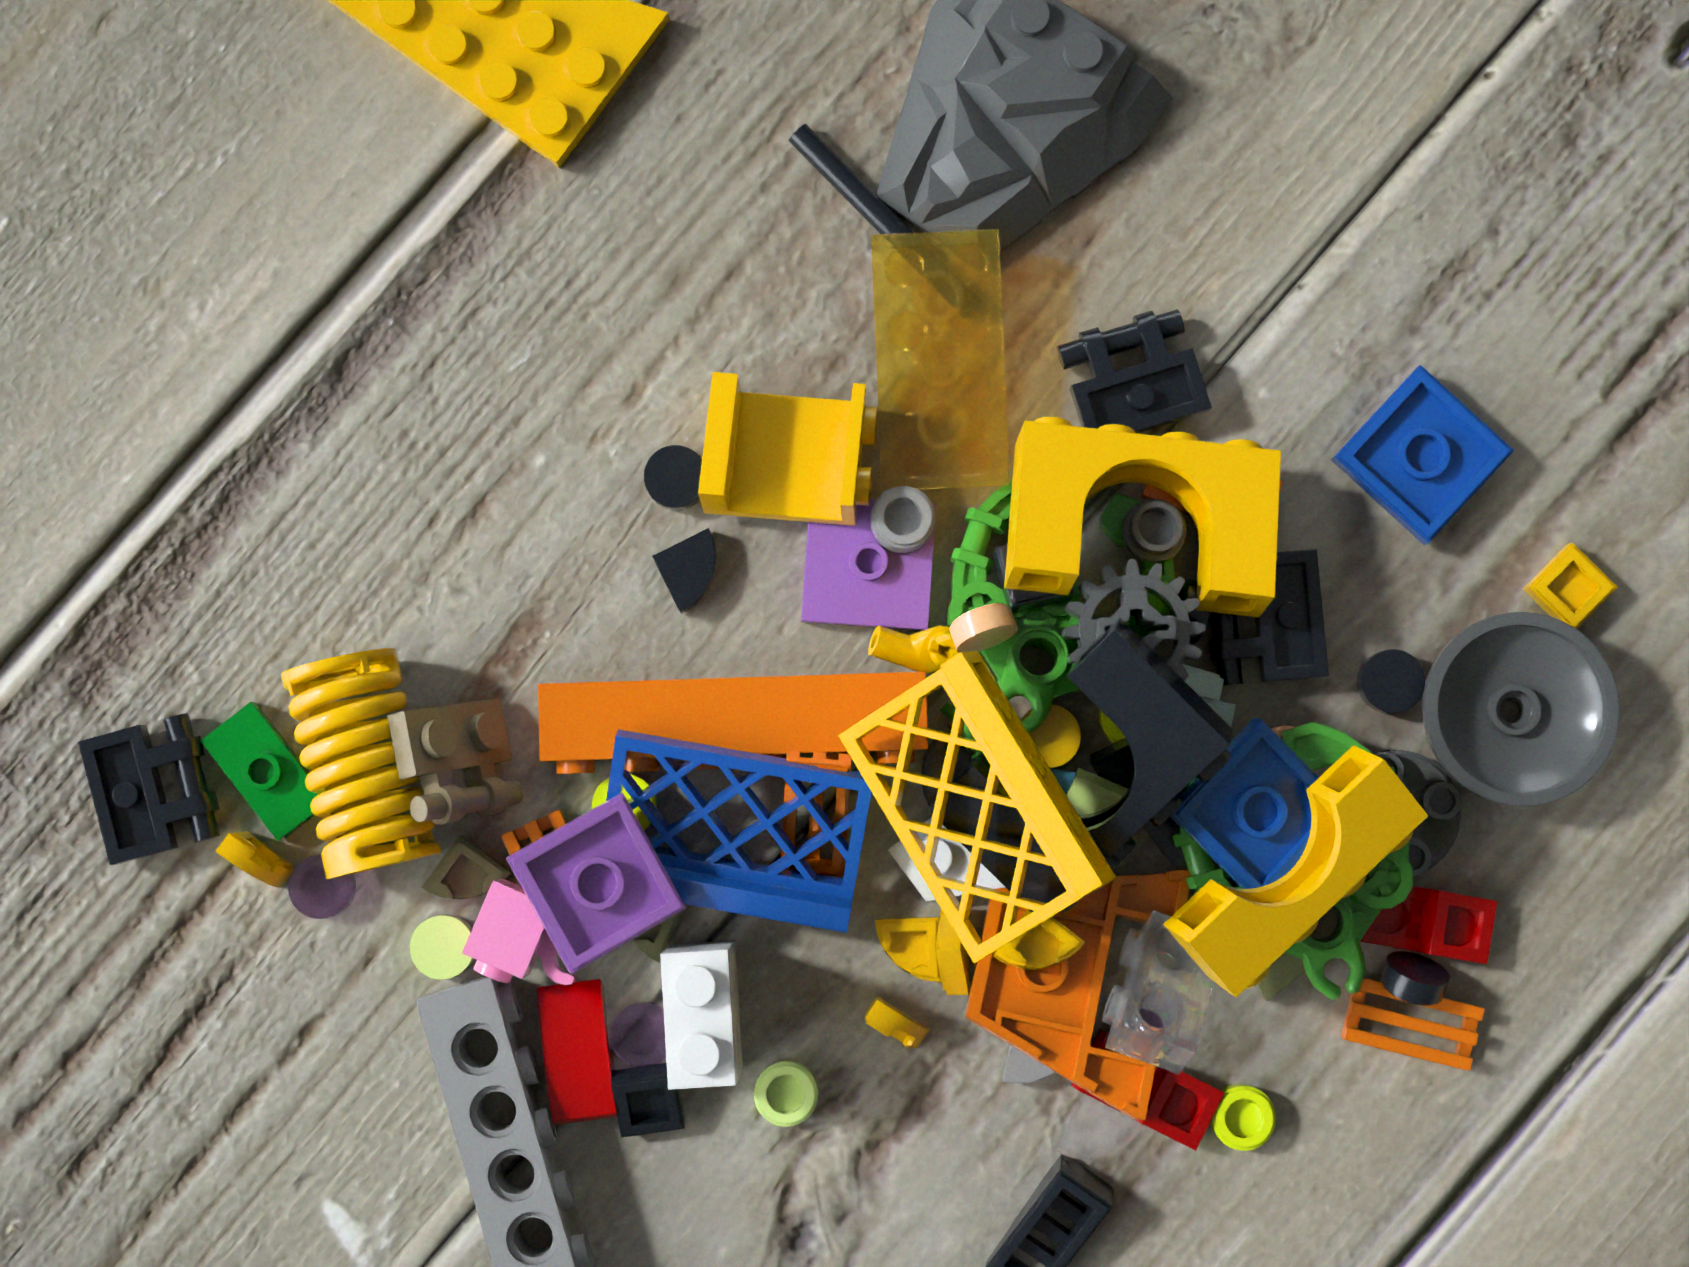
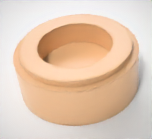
(983, 627)

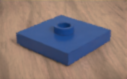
(1422, 455)
(1253, 809)

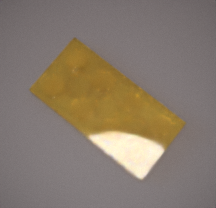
(940, 359)

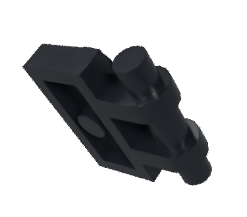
(1142, 395)
(1288, 631)
(130, 792)

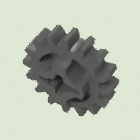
(1133, 601)

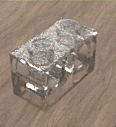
(1174, 995)

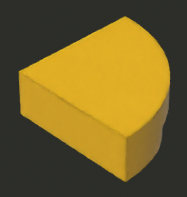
(255, 858)
(911, 944)
(1041, 946)
(952, 959)
(894, 1022)

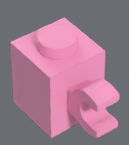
(511, 937)

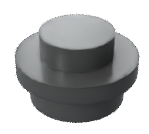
(1154, 530)

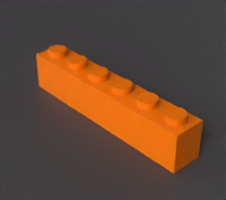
(732, 713)

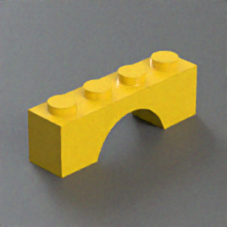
(1355, 822)

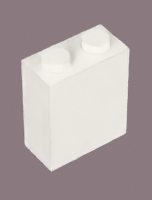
(701, 1014)

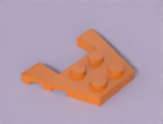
(1055, 1008)

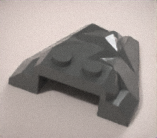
(1012, 116)

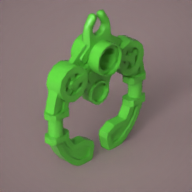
(1036, 626)
(1382, 889)

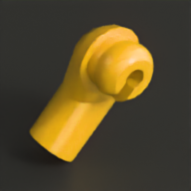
(916, 651)

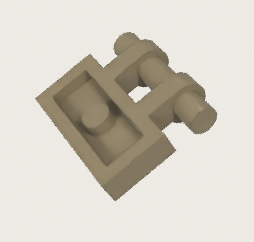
(450, 739)

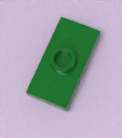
(262, 769)

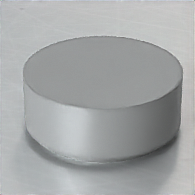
(902, 519)

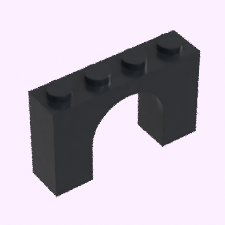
(1171, 743)

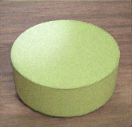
(439, 945)
(786, 1093)

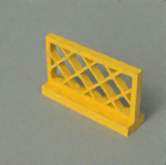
(1024, 776)

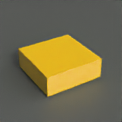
(1570, 586)

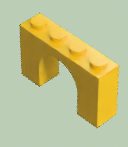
(1224, 488)

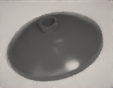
(1562, 699)

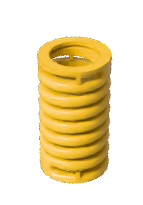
(346, 768)

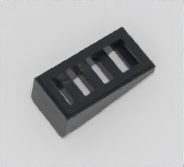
(1078, 1181)

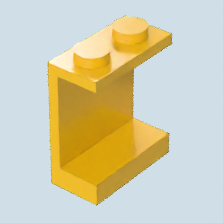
(785, 454)

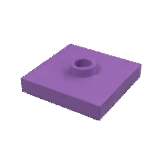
(860, 581)
(595, 883)

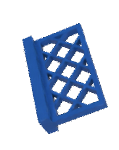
(739, 883)

